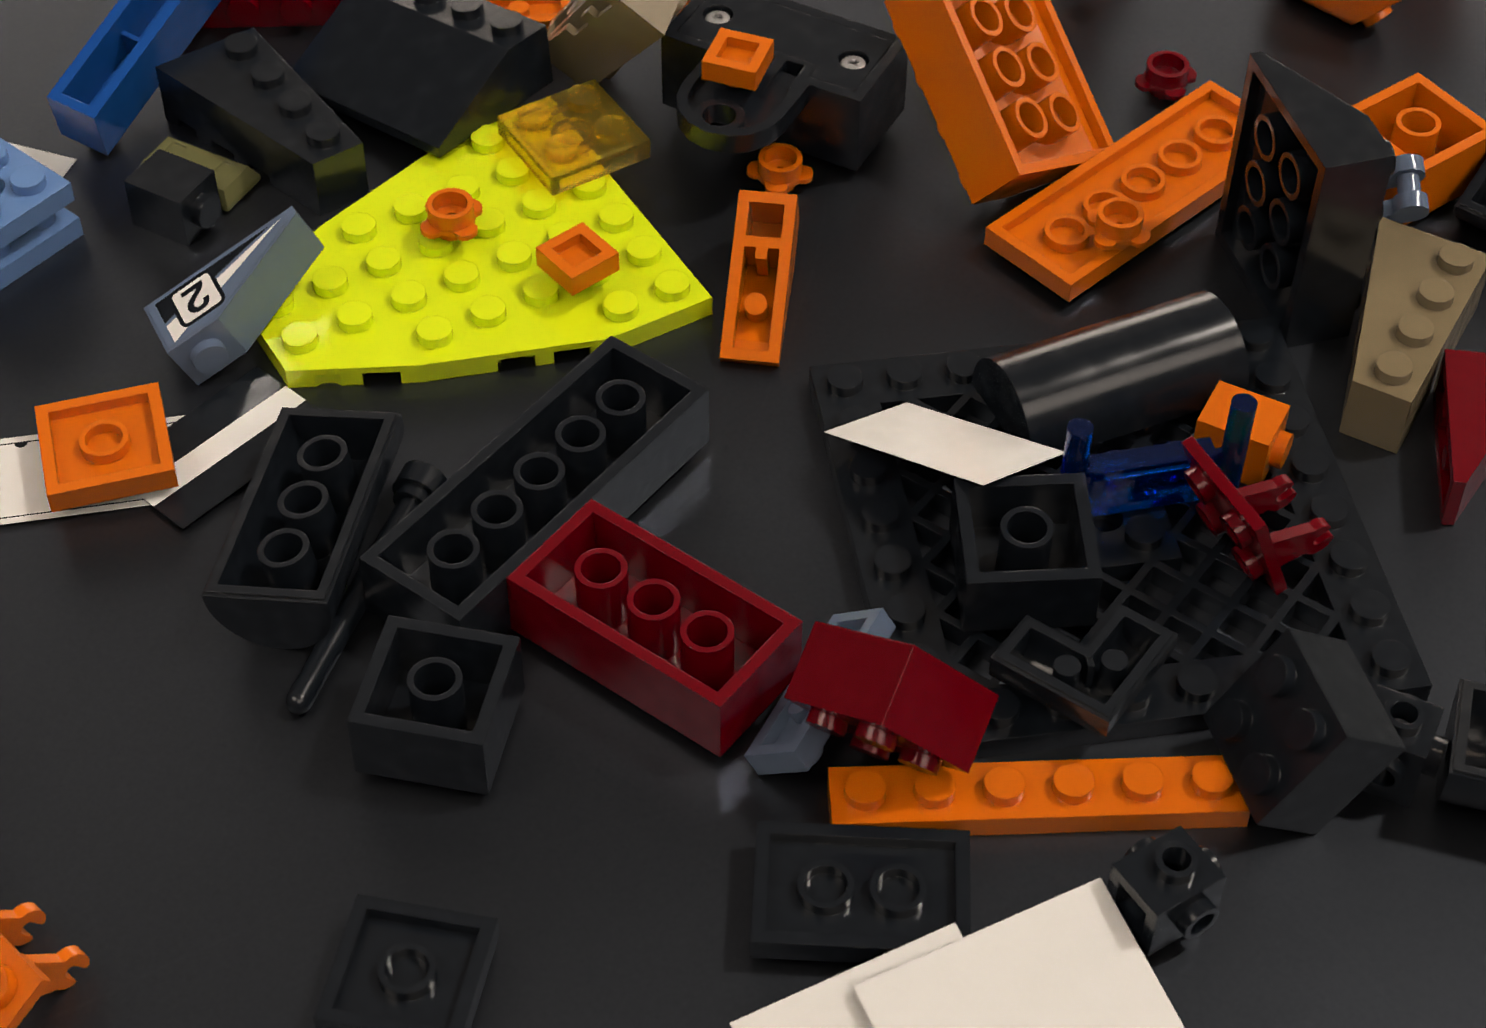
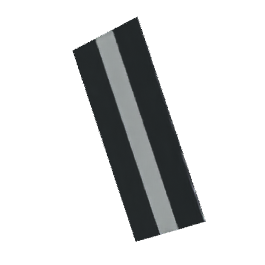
(222, 444)

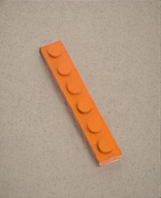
(1042, 796)

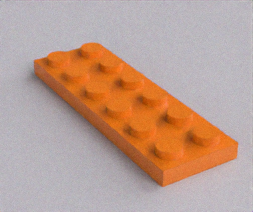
(1165, 165)

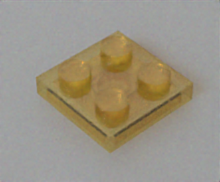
(573, 137)

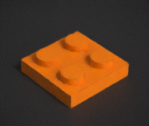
(105, 447)

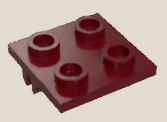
(1237, 514)

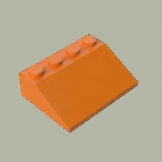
(1001, 90)

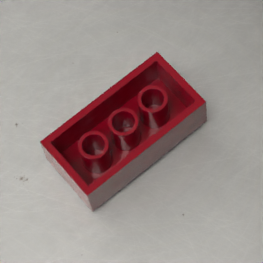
(655, 626)

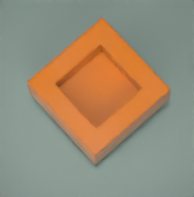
(737, 59)
(577, 258)

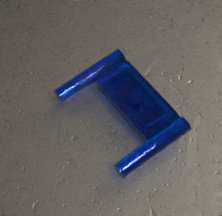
(1154, 473)

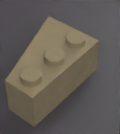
(601, 35)

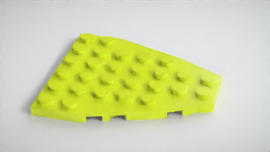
(457, 308)

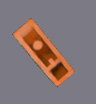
(760, 277)

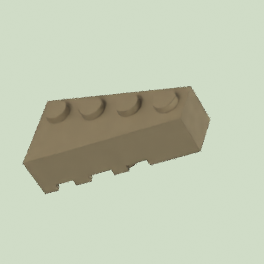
(1411, 309)

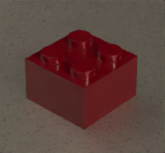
(890, 699)

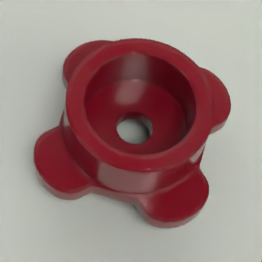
(1166, 75)

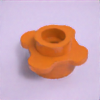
(780, 168)
(451, 215)
(1118, 224)

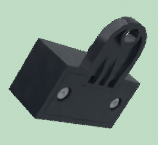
(825, 92)

